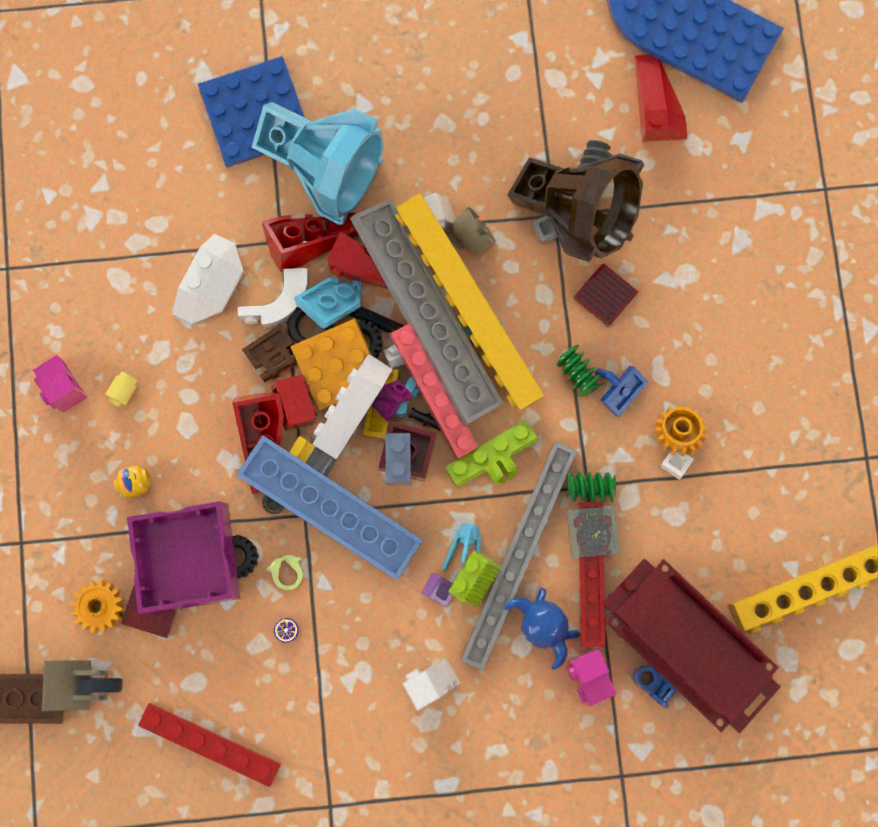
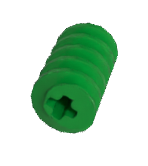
(579, 372)
(591, 486)

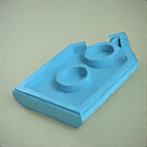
(330, 300)

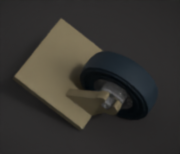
(69, 684)

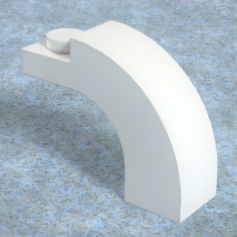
(280, 311)

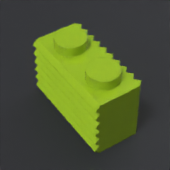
(474, 579)

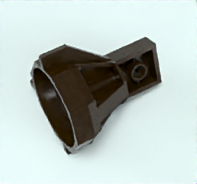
(572, 200)

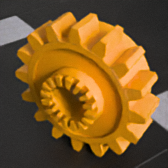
(683, 419)
(109, 611)

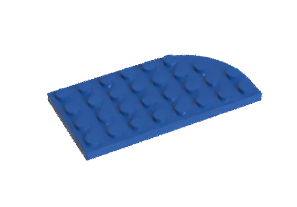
(702, 38)

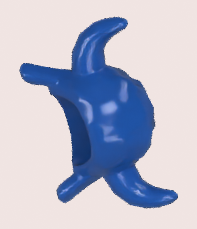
(544, 625)

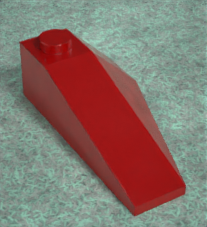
(353, 262)

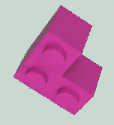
(58, 384)
(592, 677)

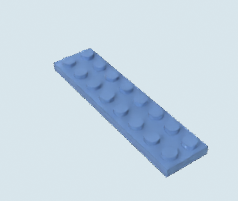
(329, 507)

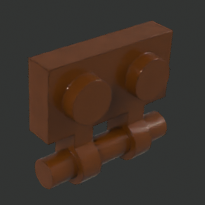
(267, 348)

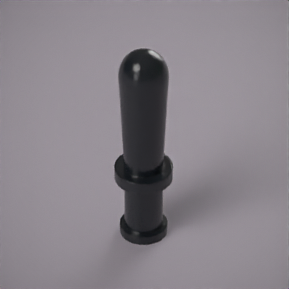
(426, 419)

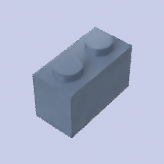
(398, 459)

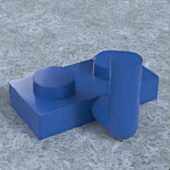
(623, 389)

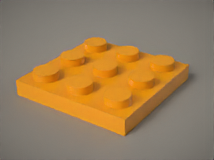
(329, 360)

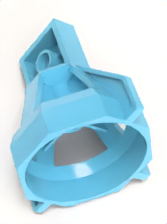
(330, 165)

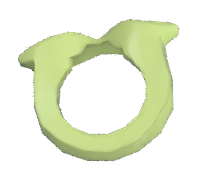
(294, 563)

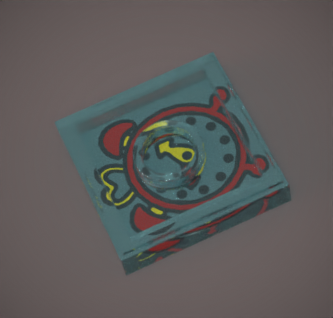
(593, 532)

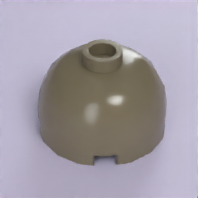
(472, 233)

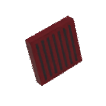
(605, 295)

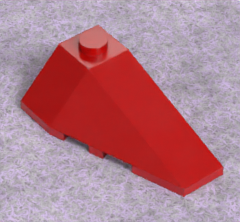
(658, 105)
(300, 240)
(258, 417)

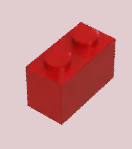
(295, 402)

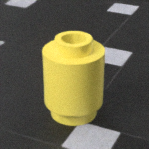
(121, 389)

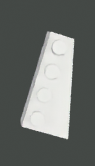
(351, 406)

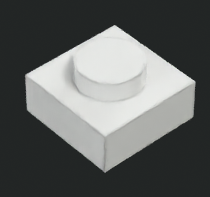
(393, 357)
(676, 464)

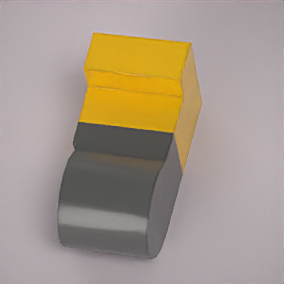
(312, 456)

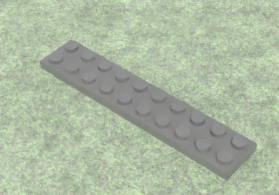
(427, 312)

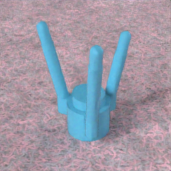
(467, 535)

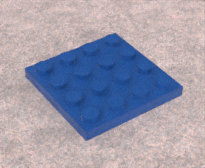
(237, 101)

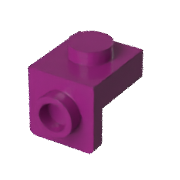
(390, 399)

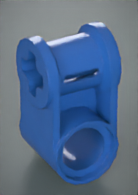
(657, 687)

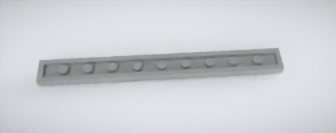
(518, 555)

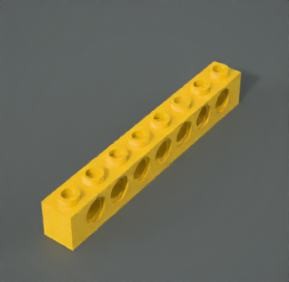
(744, 609)

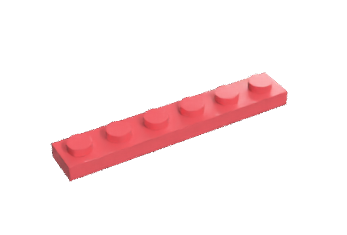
(432, 391)

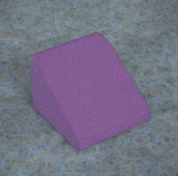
(437, 589)

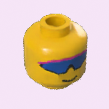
(132, 482)

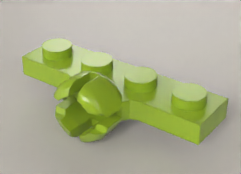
(493, 456)

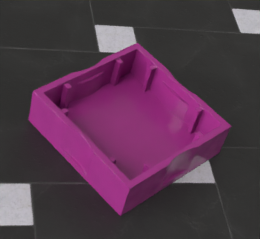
(183, 558)

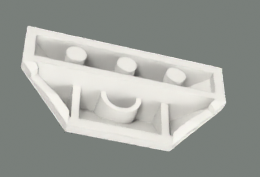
(208, 281)

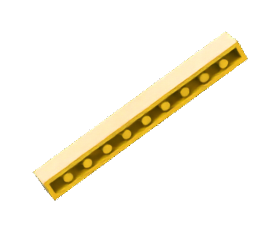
(469, 300)

